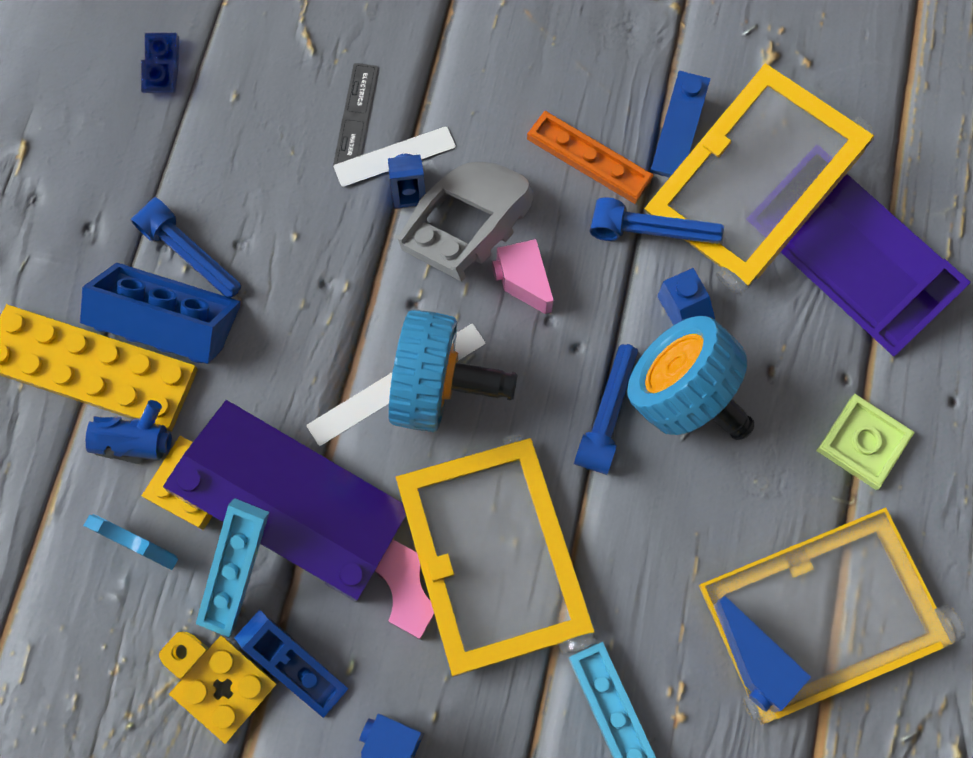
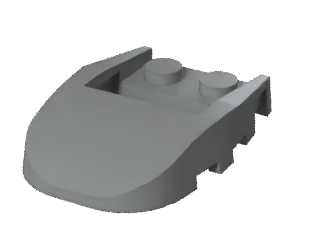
(482, 185)

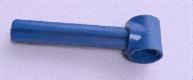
(612, 219)
(159, 223)
(597, 447)

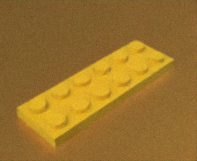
(91, 367)

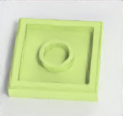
(865, 441)

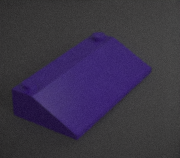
(873, 266)
(316, 508)

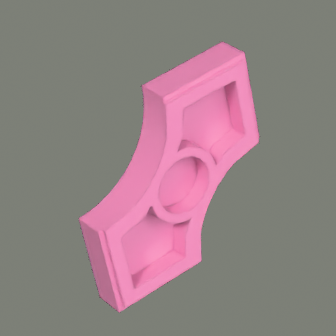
(411, 607)

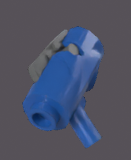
(129, 439)

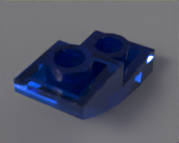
(161, 63)

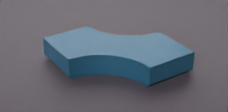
(131, 541)

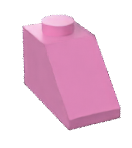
(524, 274)

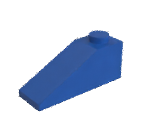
(680, 123)
(290, 663)
(762, 664)

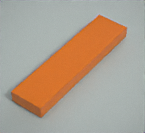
(590, 157)

